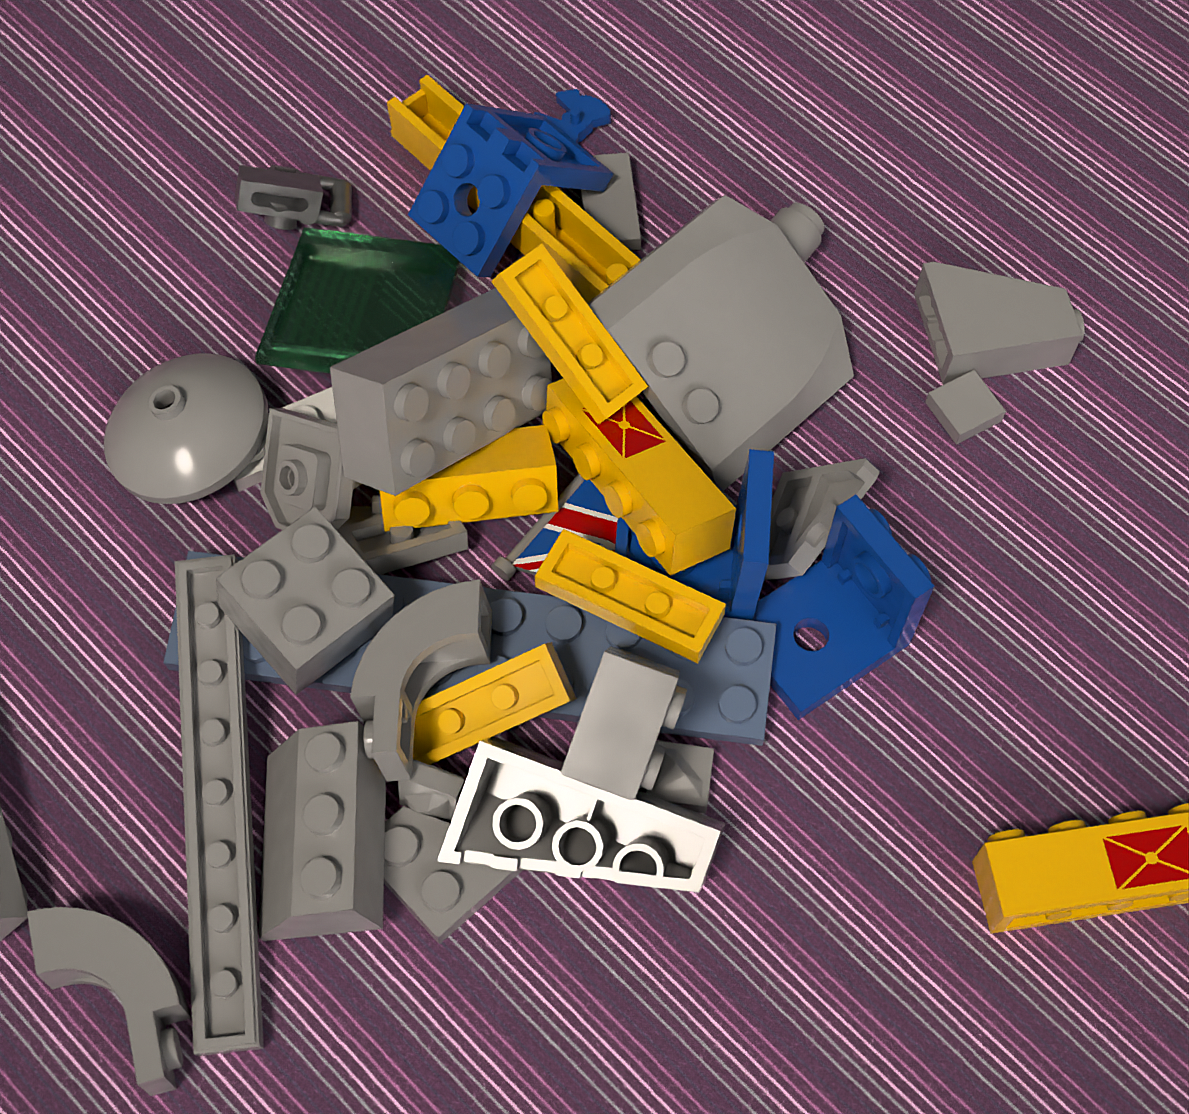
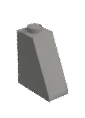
(994, 322)

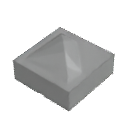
(684, 776)
(431, 791)

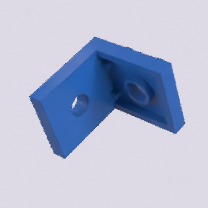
(508, 162)
(739, 572)
(861, 599)

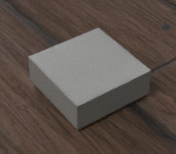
(965, 406)

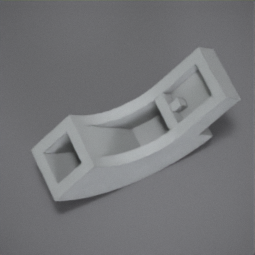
(407, 658)
(101, 951)

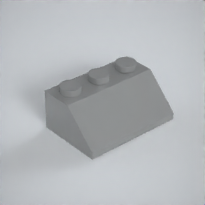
(322, 836)

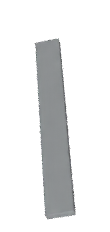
(217, 816)

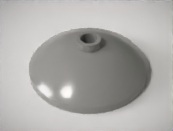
(186, 428)

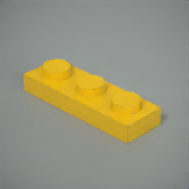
(569, 333)
(630, 595)
(490, 704)

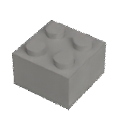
(305, 599)
(621, 723)

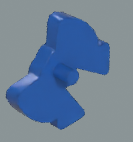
(582, 114)

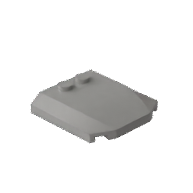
(727, 336)

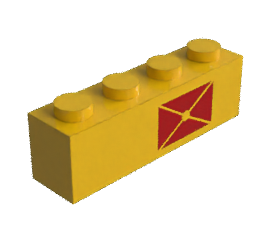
(644, 479)
(1084, 870)

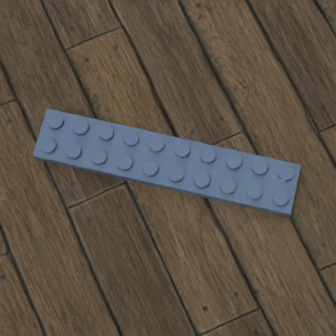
(724, 690)

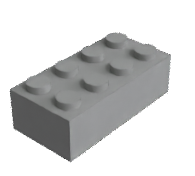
(437, 393)

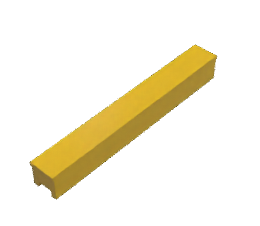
(572, 237)

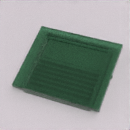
(351, 295)

